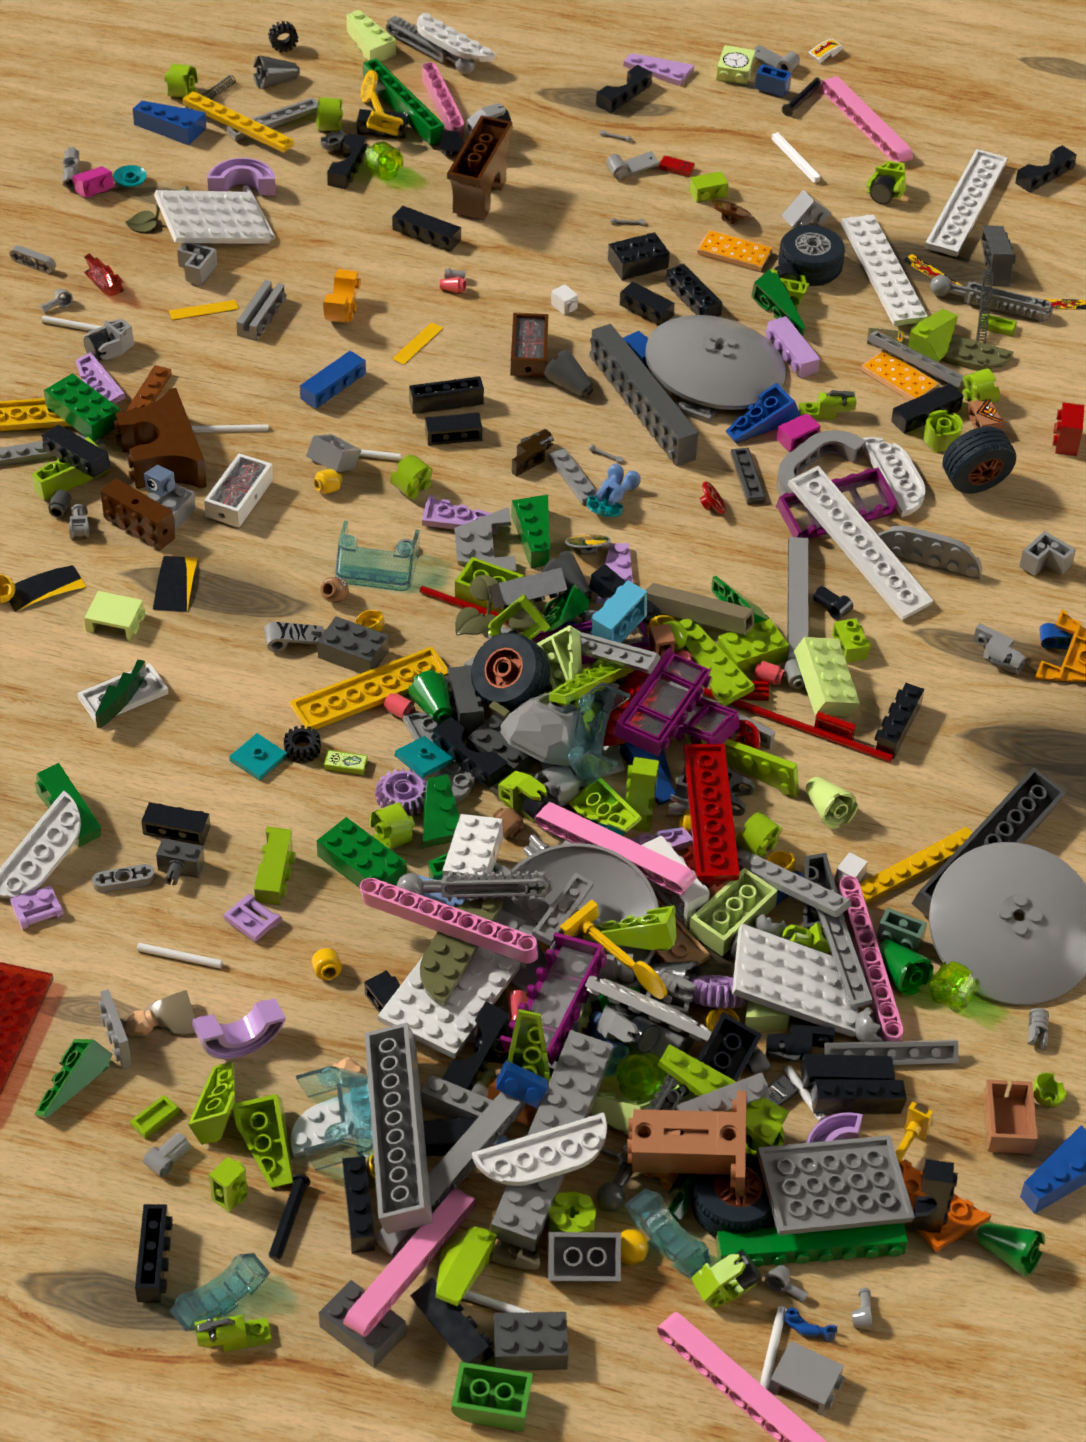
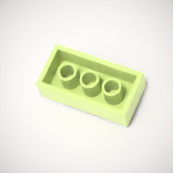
(826, 676)
(733, 905)

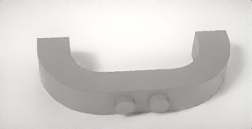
(821, 444)

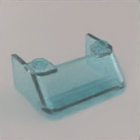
(376, 567)
(590, 732)
(354, 1133)

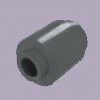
(59, 503)

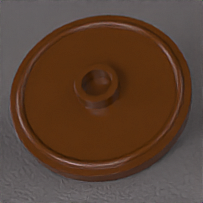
(732, 210)

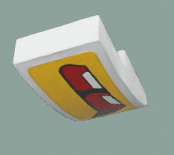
(825, 49)

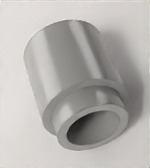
(793, 674)

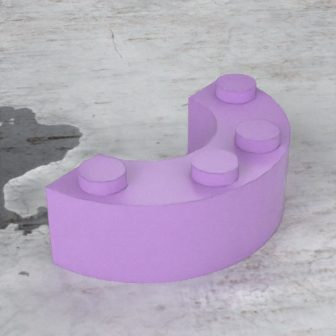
(240, 172)
(242, 1036)
(836, 1127)

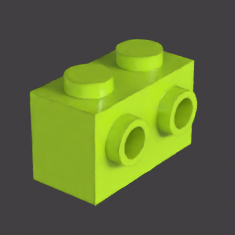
(852, 639)
(228, 1184)

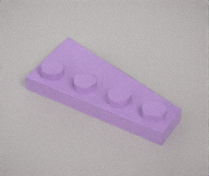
(619, 561)

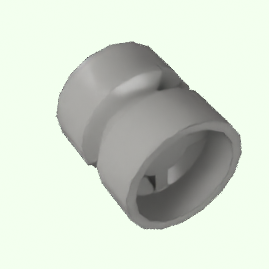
(616, 970)

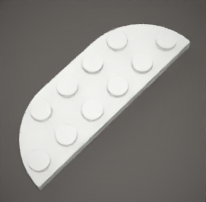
(451, 40)
(898, 473)
(41, 849)
(656, 1010)
(312, 1124)
(544, 1153)

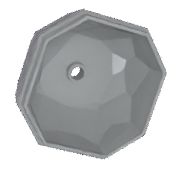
(542, 729)

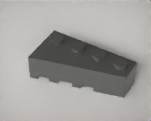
(998, 254)
(465, 701)
(818, 871)

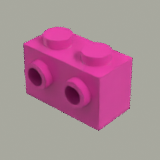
(93, 181)
(797, 431)

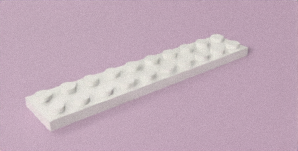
(966, 203)
(884, 270)
(860, 543)

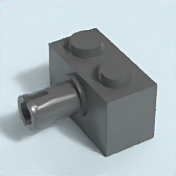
(179, 859)

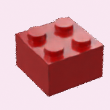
(1068, 429)

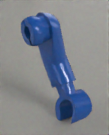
(795, 1321)

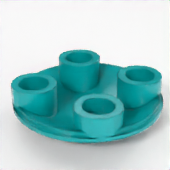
(603, 508)

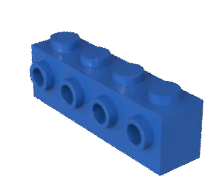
(332, 379)

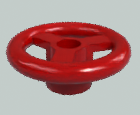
(712, 498)
(751, 739)

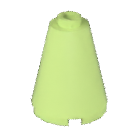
(831, 802)

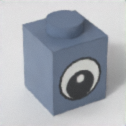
(159, 480)

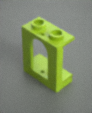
(540, 624)

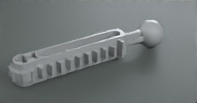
(408, 33)
(1000, 299)
(481, 885)

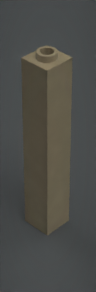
(701, 609)

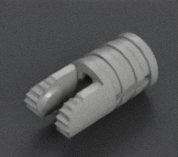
(676, 985)
(1038, 1027)

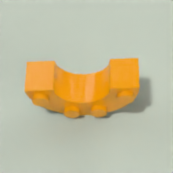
(341, 303)

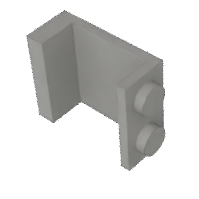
(808, 1376)

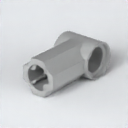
(162, 1159)

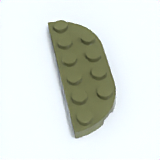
(975, 354)
(450, 957)

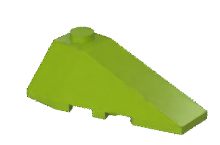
(933, 334)
(462, 1262)

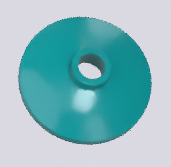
(129, 176)

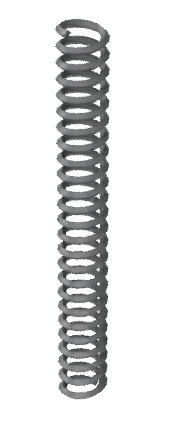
(214, 87)
(981, 306)

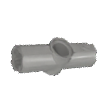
(71, 167)

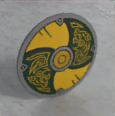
(589, 541)

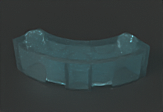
(666, 1235)
(222, 1293)

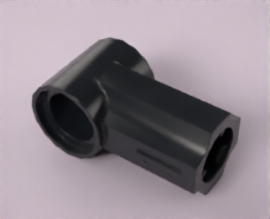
(836, 605)

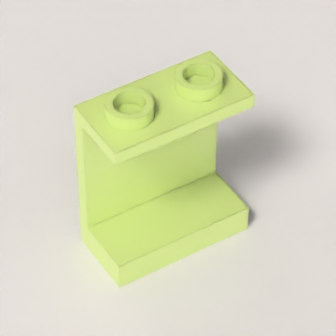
(115, 612)

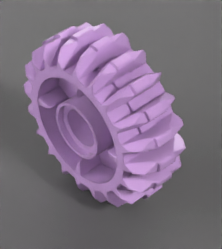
(404, 788)
(715, 992)

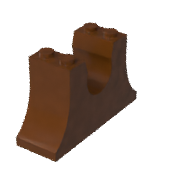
(480, 167)
(161, 437)

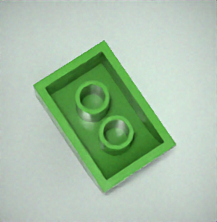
(492, 1396)

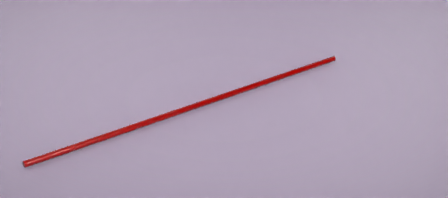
(707, 692)

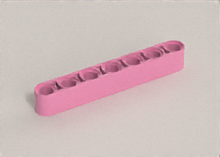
(442, 98)

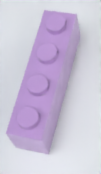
(792, 347)

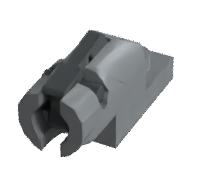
(999, 649)

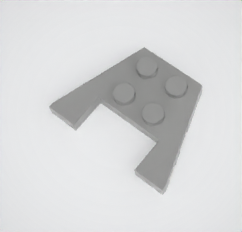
(476, 540)

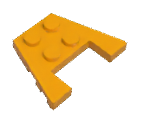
(1074, 664)

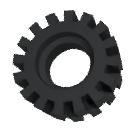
(280, 29)
(302, 735)

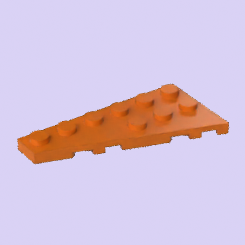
(961, 1218)

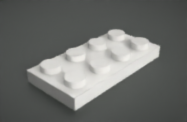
(150, 689)

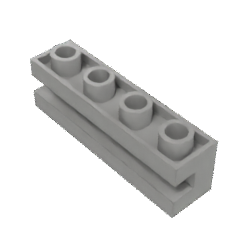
(260, 310)

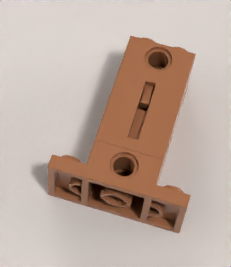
(690, 1142)

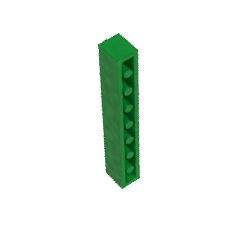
(404, 101)
(769, 1248)

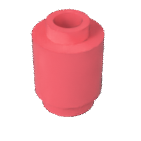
(769, 672)
(399, 705)

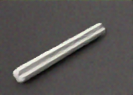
(808, 170)

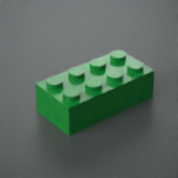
(81, 407)
(359, 854)

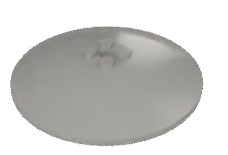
(688, 362)
(617, 889)
(1012, 958)

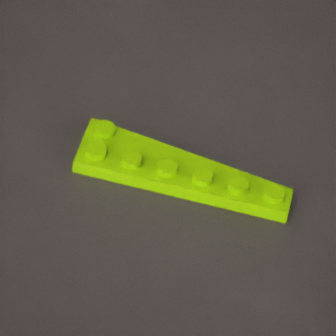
(728, 680)
(583, 683)
(762, 766)
(762, 1116)

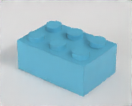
(620, 613)

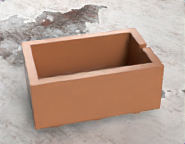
(1010, 1119)

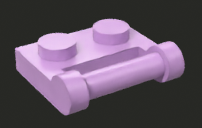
(34, 903)
(250, 923)

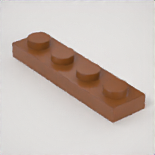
(151, 387)

